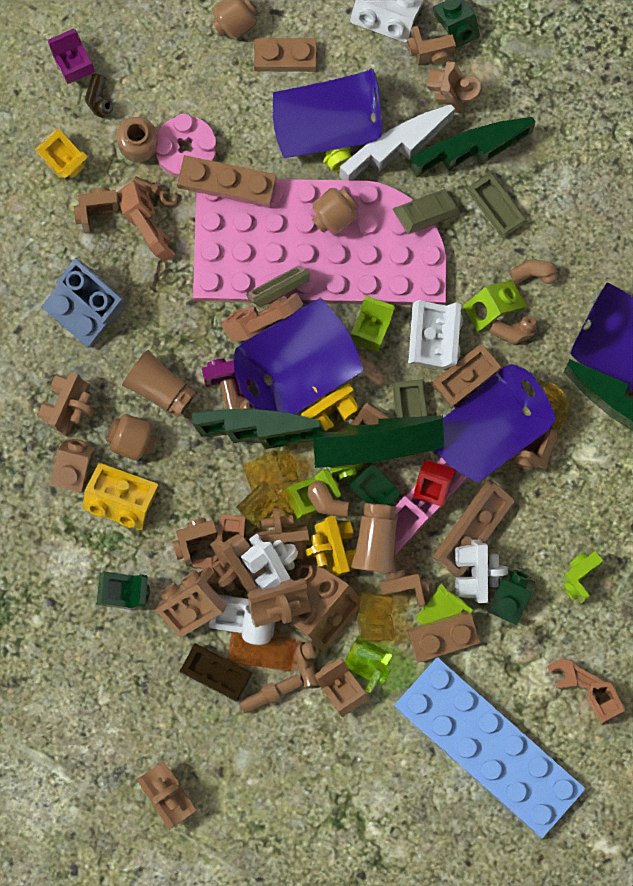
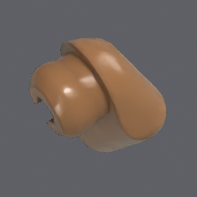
(534, 267)
(515, 333)
(231, 397)
(323, 501)
(304, 654)

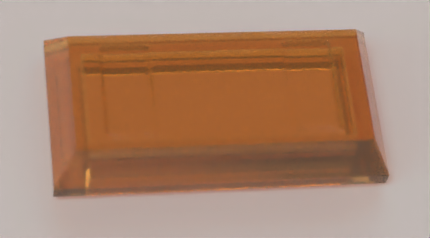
(273, 655)

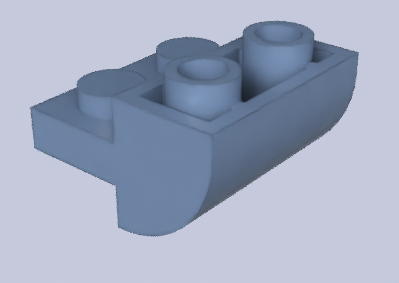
(84, 303)

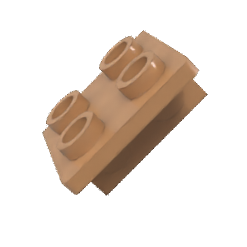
(331, 604)

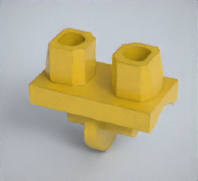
(340, 400)
(329, 546)

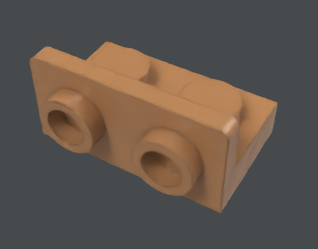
(190, 603)

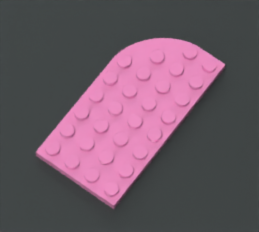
(373, 257)

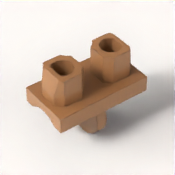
(453, 87)
(70, 404)
(291, 535)
(232, 569)
(278, 602)
(166, 795)

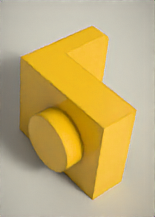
(61, 155)

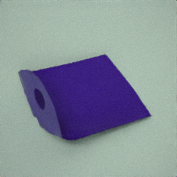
(327, 115)
(609, 340)
(298, 354)
(491, 424)

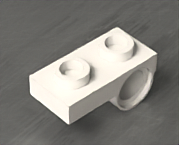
(238, 619)

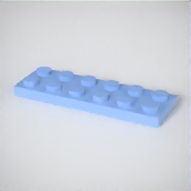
(489, 748)

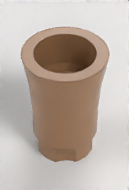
(159, 385)
(376, 539)

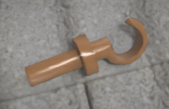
(154, 190)

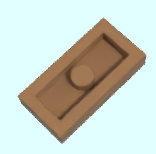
(285, 54)
(466, 376)
(443, 636)

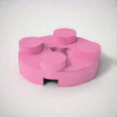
(184, 129)

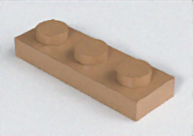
(226, 181)
(476, 523)

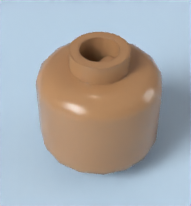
(234, 17)
(137, 139)
(334, 211)
(130, 437)

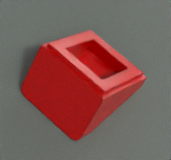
(434, 483)

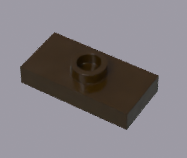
(216, 672)

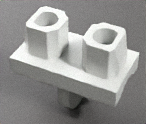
(477, 557)
(273, 560)

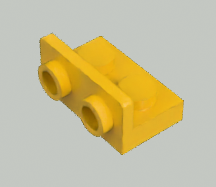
(119, 496)

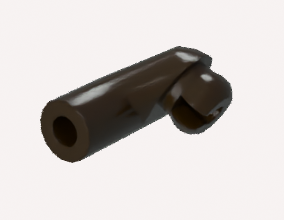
(95, 99)

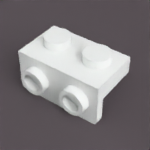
(387, 17)
(435, 335)

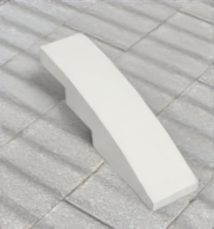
(404, 138)

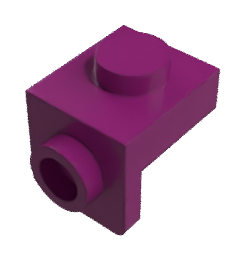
(70, 56)
(220, 370)

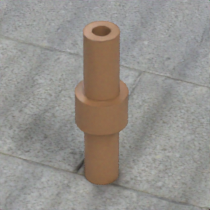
(270, 693)

